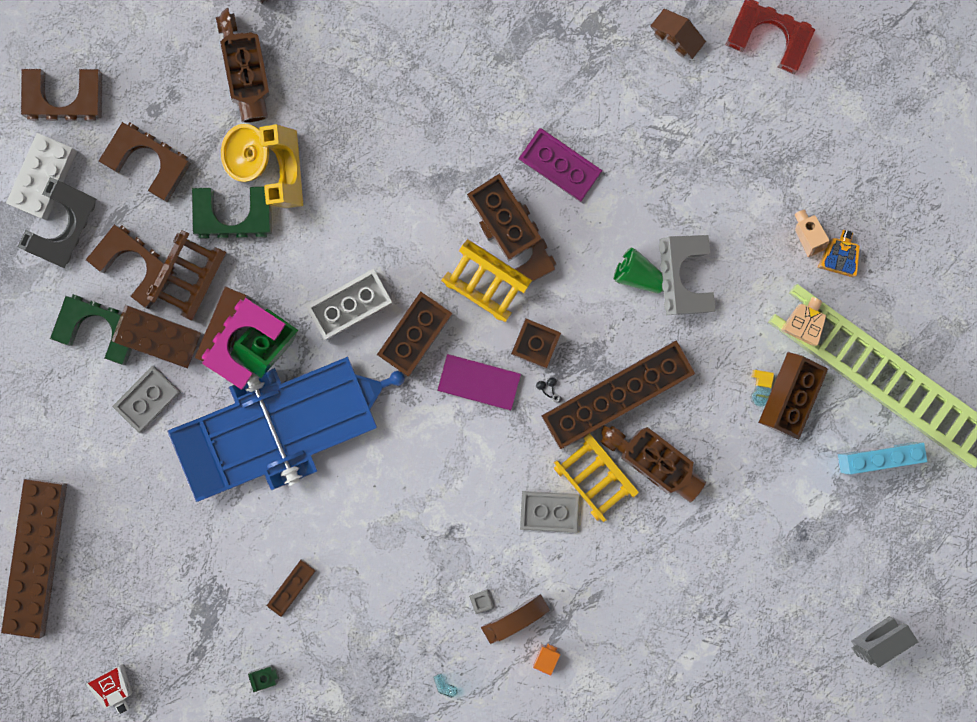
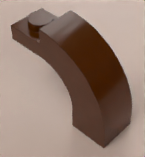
(516, 619)

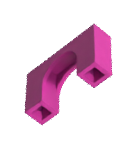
(219, 357)

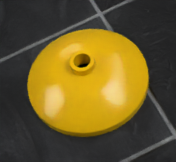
(237, 153)

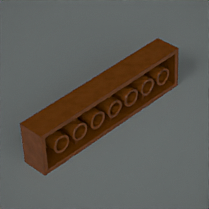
(618, 394)
(34, 558)

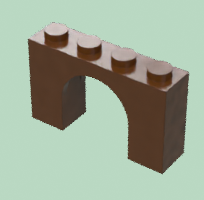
(86, 105)
(129, 139)
(118, 242)
(539, 263)

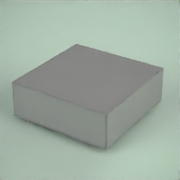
(481, 601)

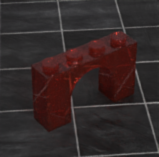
(796, 34)

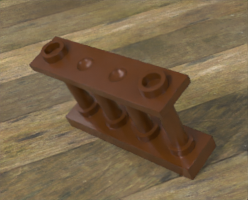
(196, 290)

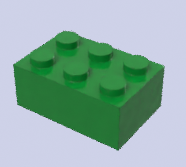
(261, 352)

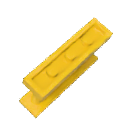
(491, 263)
(613, 475)

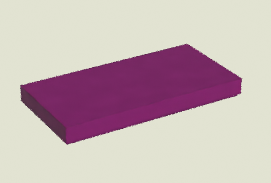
(560, 164)
(479, 382)

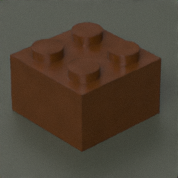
(536, 343)

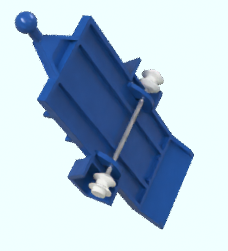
(276, 428)

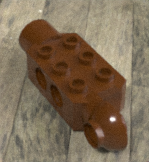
(243, 69)
(656, 461)

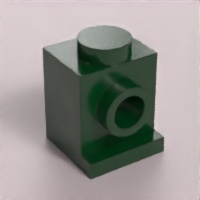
(255, 678)

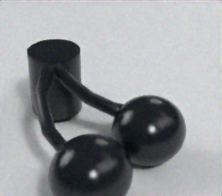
(541, 385)

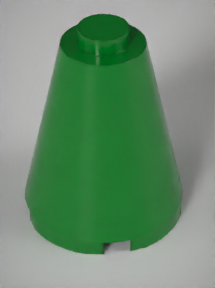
(638, 272)

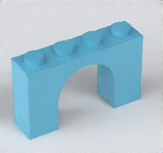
(880, 459)

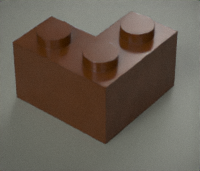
(678, 32)

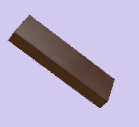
(291, 588)

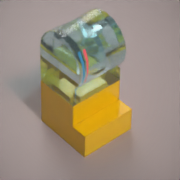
(762, 387)

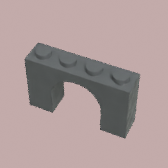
(78, 207)
(883, 642)

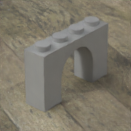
(677, 297)

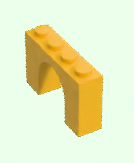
(284, 144)

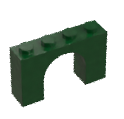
(206, 223)
(74, 312)

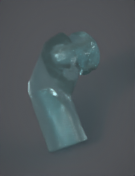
(445, 688)

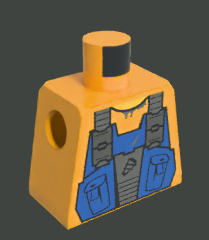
(841, 255)

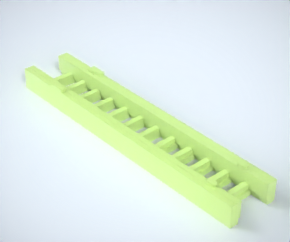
(903, 368)

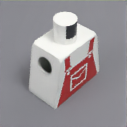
(112, 689)

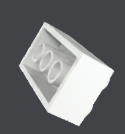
(44, 160)
(349, 305)

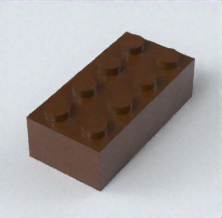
(504, 217)
(223, 310)
(414, 334)
(156, 336)
(793, 395)

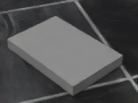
(146, 399)
(549, 511)

